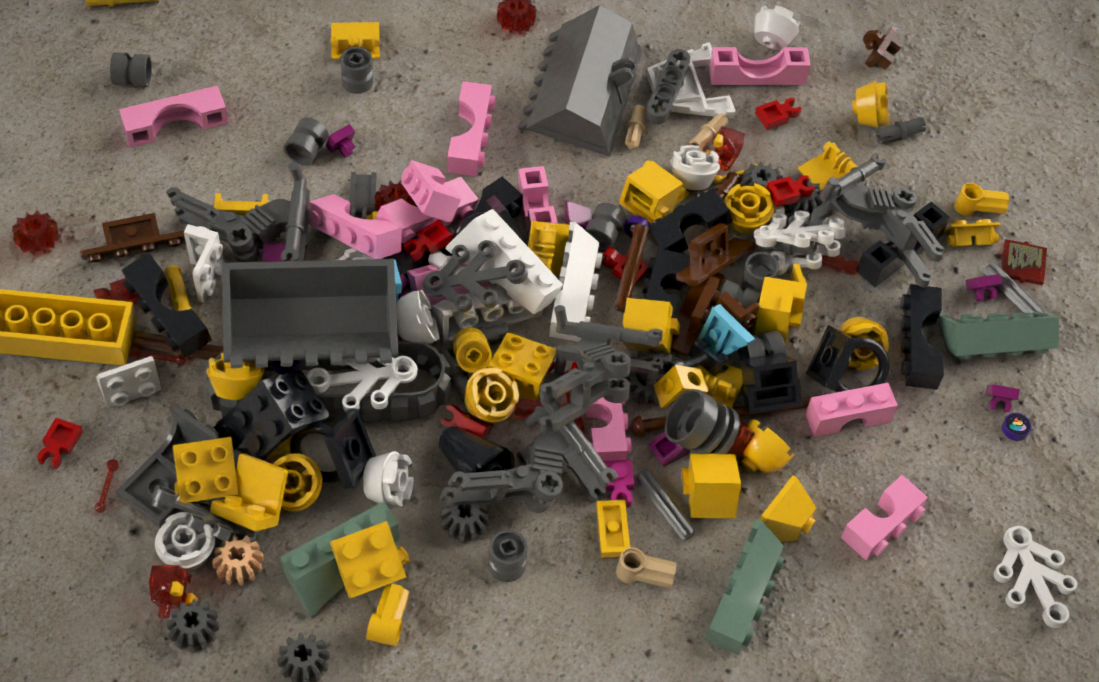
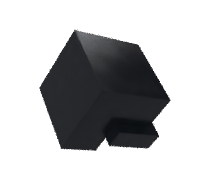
(770, 383)

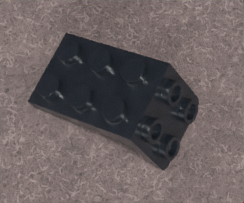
(271, 415)

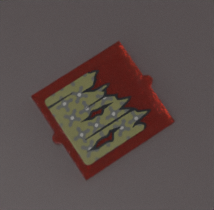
(1024, 262)

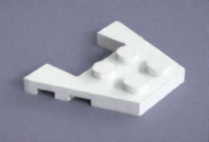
(690, 96)

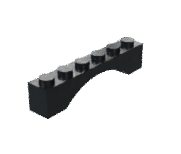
(505, 193)

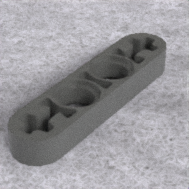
(668, 86)

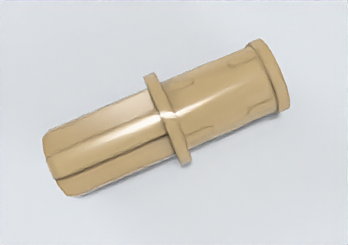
(635, 126)
(708, 131)

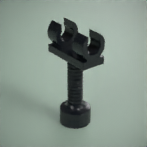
(701, 357)

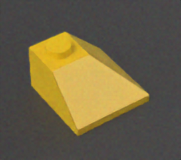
(790, 512)

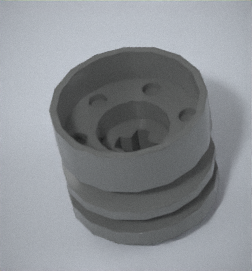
(701, 423)

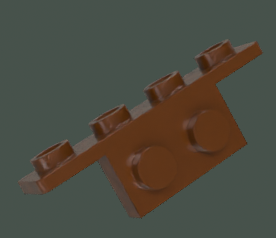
(131, 235)
(712, 253)
(695, 312)

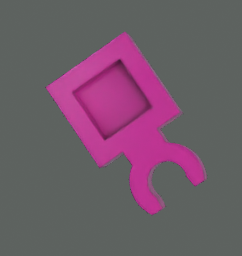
(624, 481)

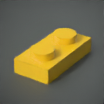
(612, 527)

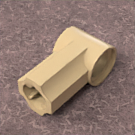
(648, 570)

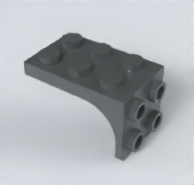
(161, 466)

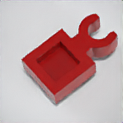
(776, 114)
(785, 191)
(430, 239)
(60, 438)

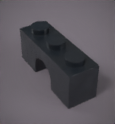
(704, 210)
(663, 276)

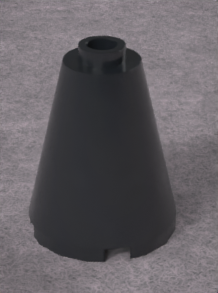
(473, 453)

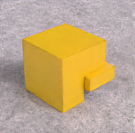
(650, 192)
(780, 306)
(649, 315)
(712, 485)

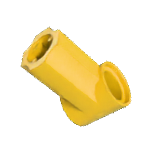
(974, 198)
(387, 622)

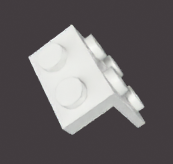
(205, 253)

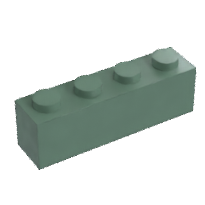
(1000, 334)
(313, 567)
(745, 590)

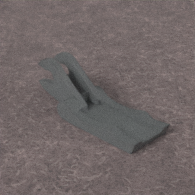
(362, 194)

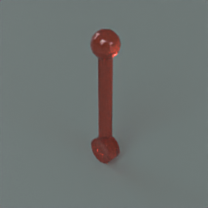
(136, 353)
(112, 466)

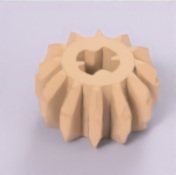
(238, 560)

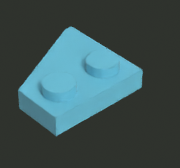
(724, 332)

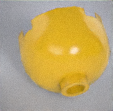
(765, 451)

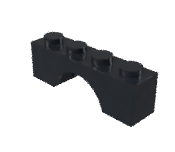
(883, 260)
(182, 327)
(922, 363)

